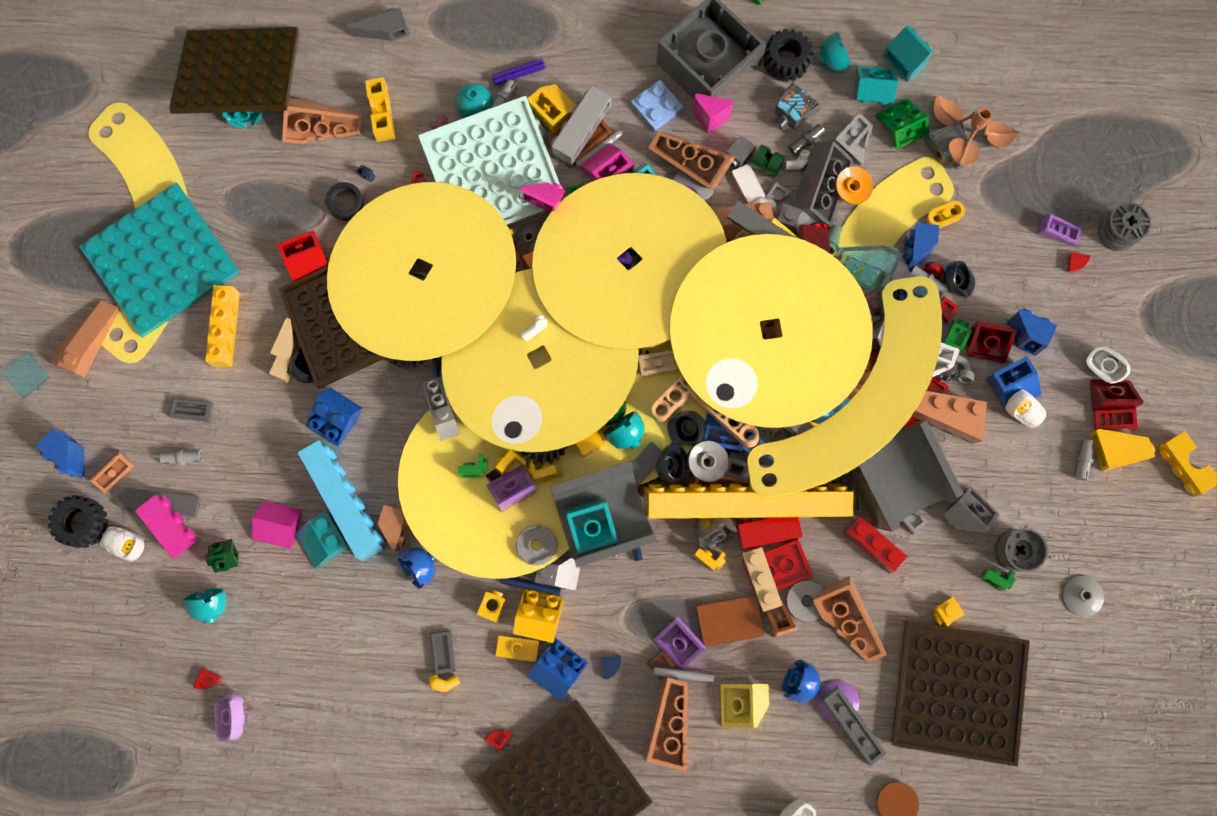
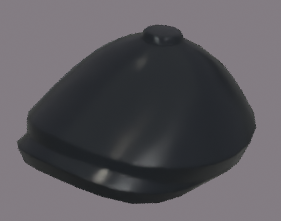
(959, 278)
(299, 368)
(687, 428)
(671, 463)

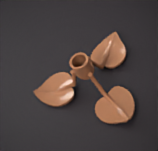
(962, 151)

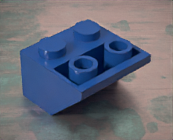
(920, 243)
(1033, 332)
(1013, 379)
(333, 416)
(717, 433)
(64, 452)
(557, 669)

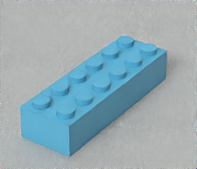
(341, 501)

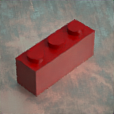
(768, 531)
(875, 544)

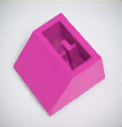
(607, 162)

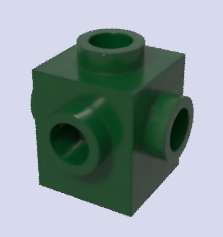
(222, 556)

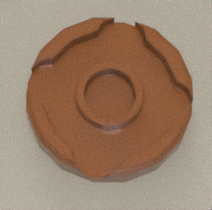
(897, 800)

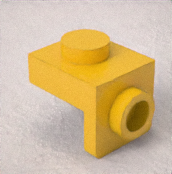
(506, 461)

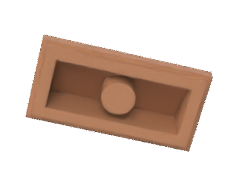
(111, 472)

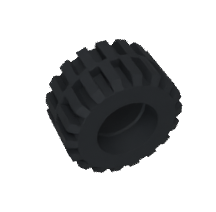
(791, 42)
(63, 516)

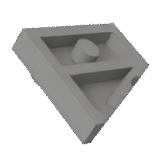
(855, 138)

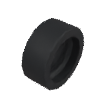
(340, 188)

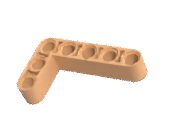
(686, 393)

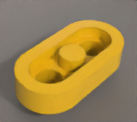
(944, 214)

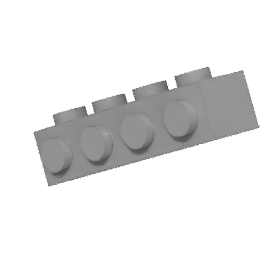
(581, 125)

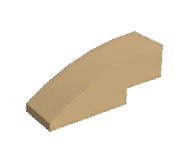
(283, 350)

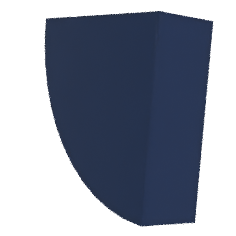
(366, 173)
(611, 666)

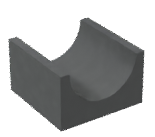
(709, 49)
(905, 476)
(625, 507)

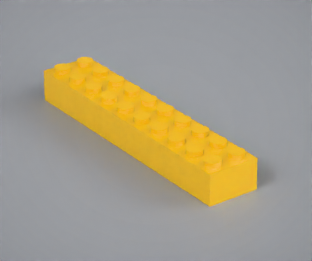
(744, 502)

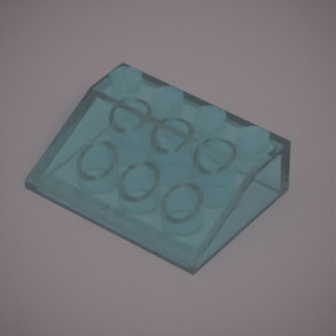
(870, 265)

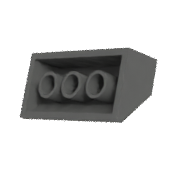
(818, 190)

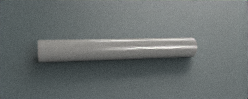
(611, 139)
(683, 674)

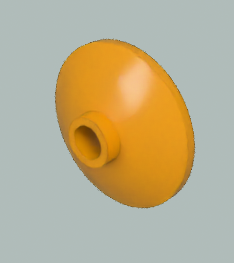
(860, 180)

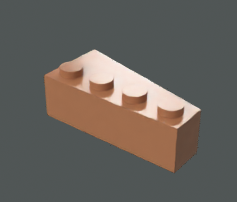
(696, 160)
(953, 414)
(668, 729)

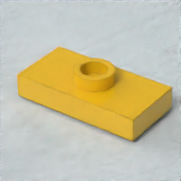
(517, 648)

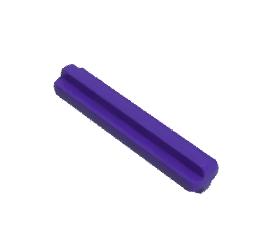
(519, 71)

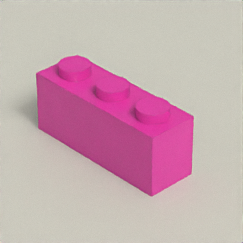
(167, 525)

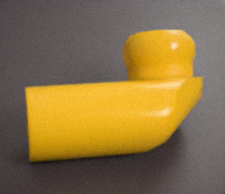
(443, 685)

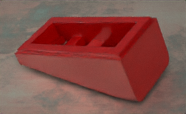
(1114, 412)

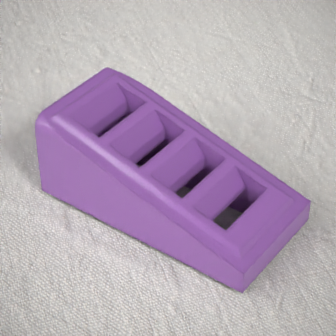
(1047, 229)

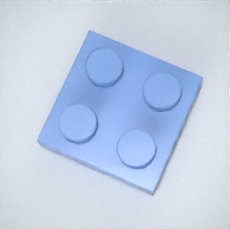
(657, 105)

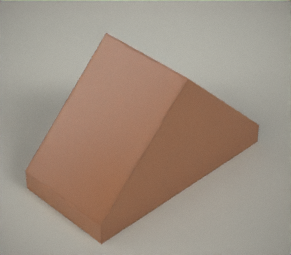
(780, 620)

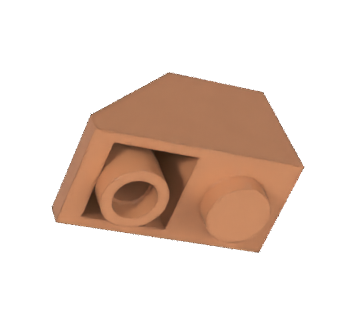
(393, 525)

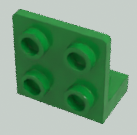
(905, 122)

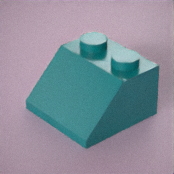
(875, 84)
(591, 525)
(322, 539)

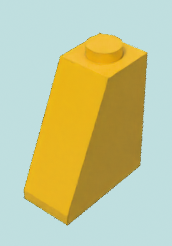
(1120, 449)

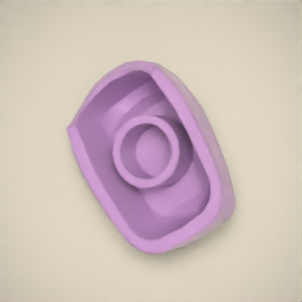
(229, 717)

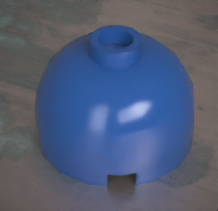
(417, 565)
(801, 682)

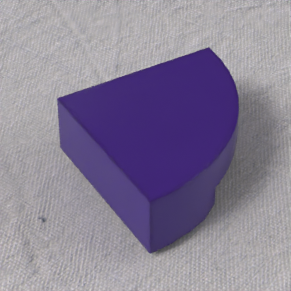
(625, 259)

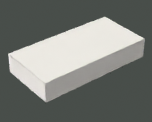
(747, 184)

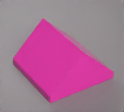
(711, 111)
(276, 524)

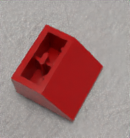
(303, 255)

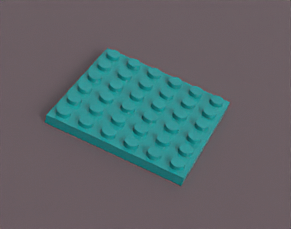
(159, 259)

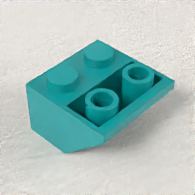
(908, 53)

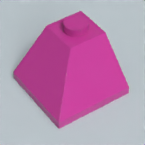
(543, 195)

